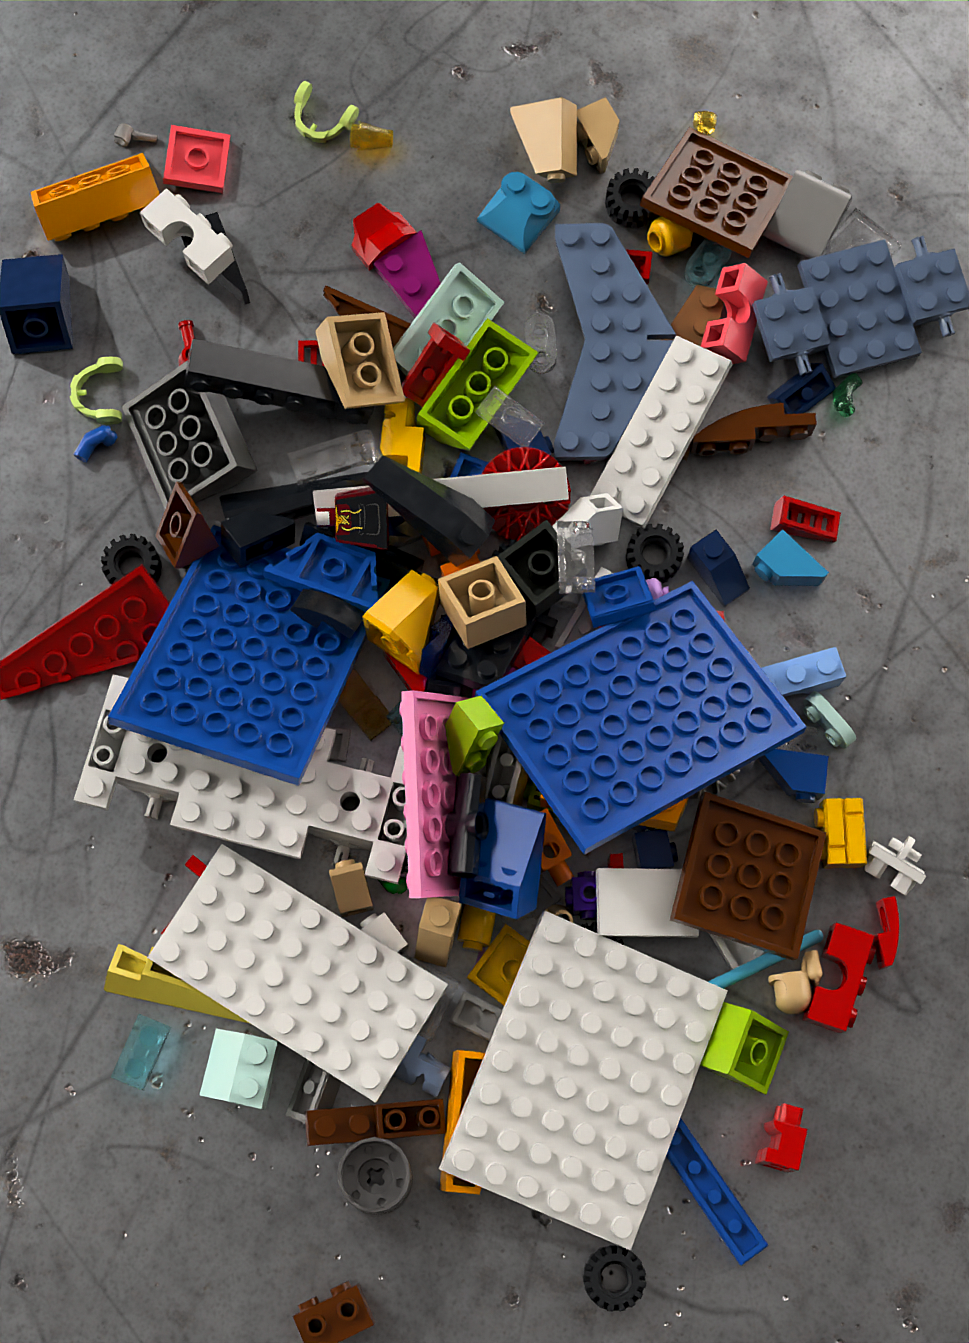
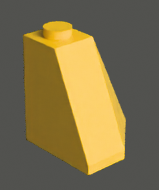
(404, 618)

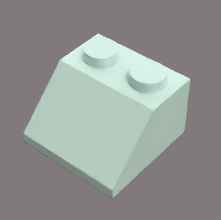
(240, 1068)

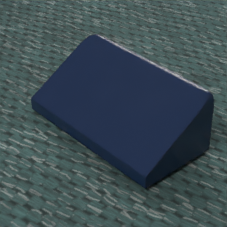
(804, 391)

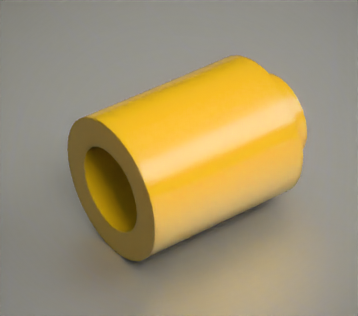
(476, 928)

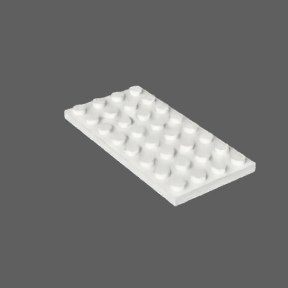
(298, 972)

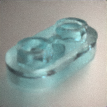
(706, 262)

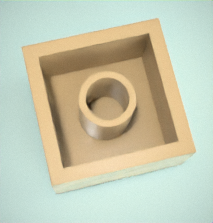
(482, 602)

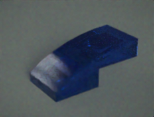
(439, 641)

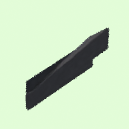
(286, 500)

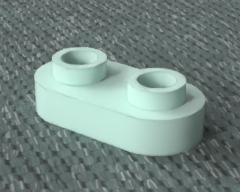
(820, 710)

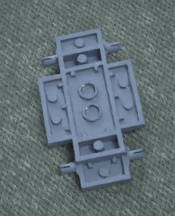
(861, 307)

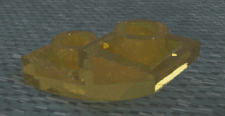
(364, 706)

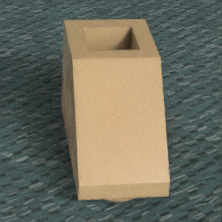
(598, 132)
(351, 888)

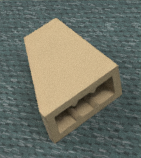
(549, 136)
(437, 930)

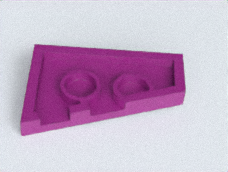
(409, 273)

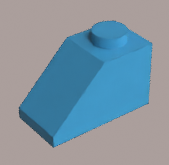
(788, 564)

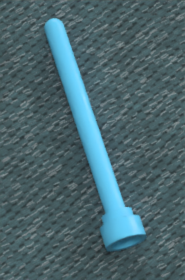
(762, 962)

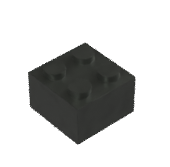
(534, 568)

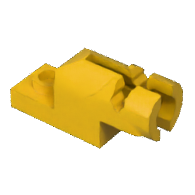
(401, 437)

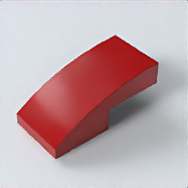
(887, 942)

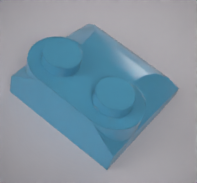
(519, 211)

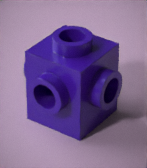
(575, 898)

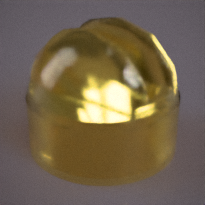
(704, 122)

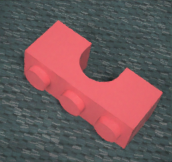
(733, 335)

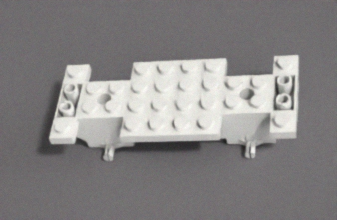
(251, 806)

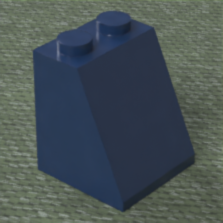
(36, 304)

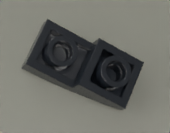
(318, 607)

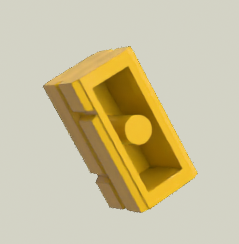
(844, 831)

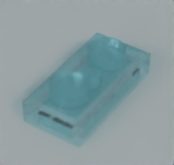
(141, 1052)

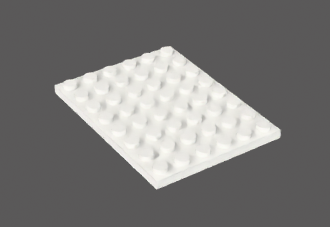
(584, 1080)

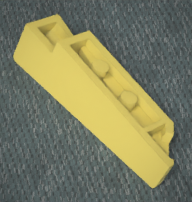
(143, 979)

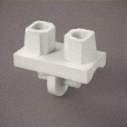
(907, 873)

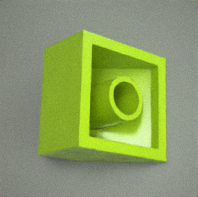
(744, 1047)

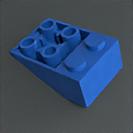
(507, 861)

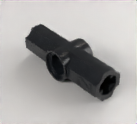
(467, 826)

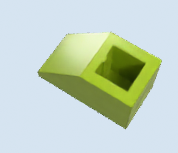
(471, 734)

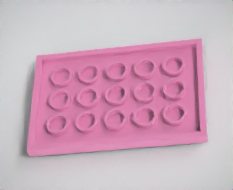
(428, 792)

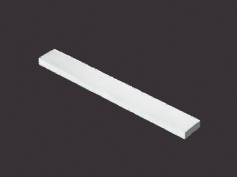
(488, 489)

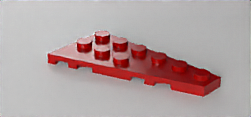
(90, 639)

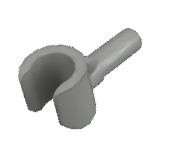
(125, 133)

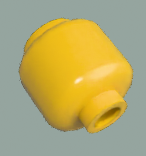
(668, 237)

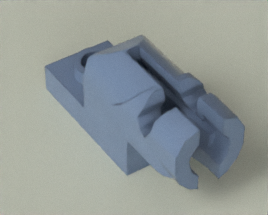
(418, 1064)

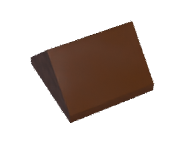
(184, 530)

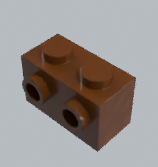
(334, 1317)

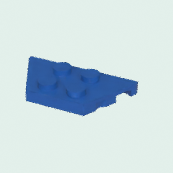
(331, 569)

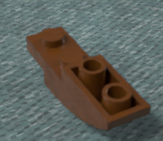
(740, 429)
(377, 1121)

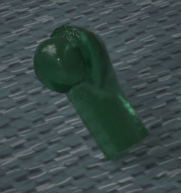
(843, 395)

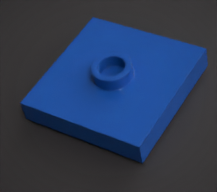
(619, 597)

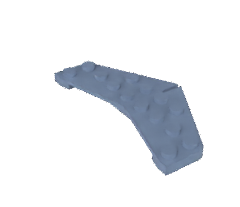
(616, 357)

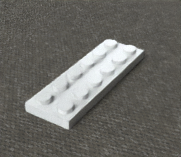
(662, 429)

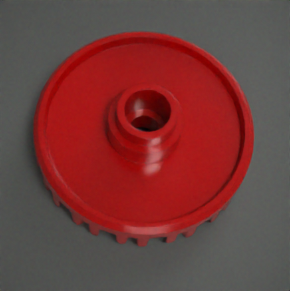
(520, 519)

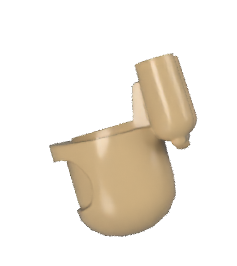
(793, 988)

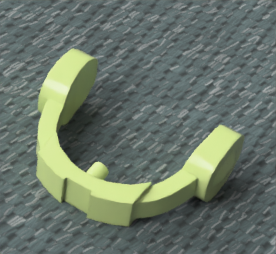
(301, 98)
(104, 365)

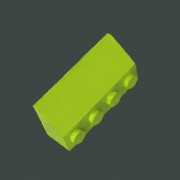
(493, 361)

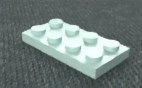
(457, 305)

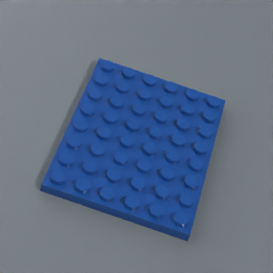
(239, 670)
(639, 716)

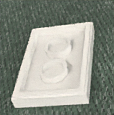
(638, 903)

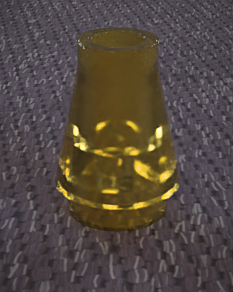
(369, 137)

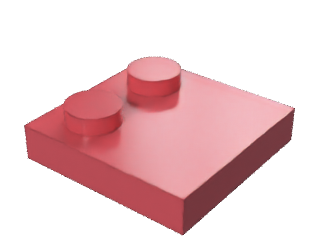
(196, 159)

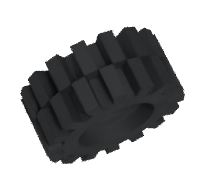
(621, 210)
(658, 536)
(125, 547)
(630, 1293)

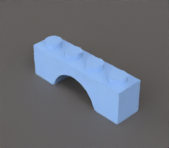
(807, 673)

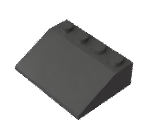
(188, 438)

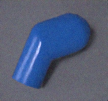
(92, 439)

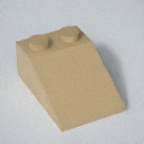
(360, 359)

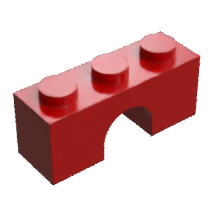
(851, 952)

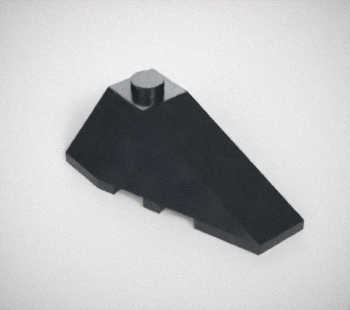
(439, 513)

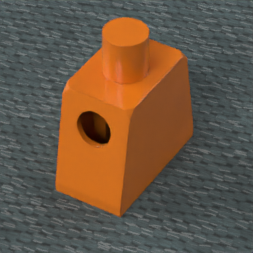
(557, 865)

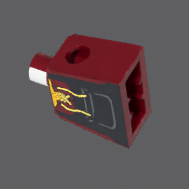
(358, 518)

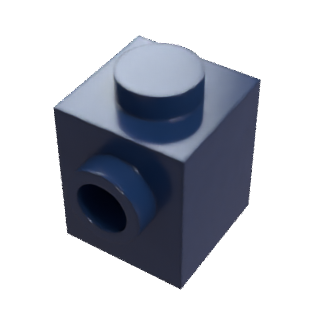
(654, 850)

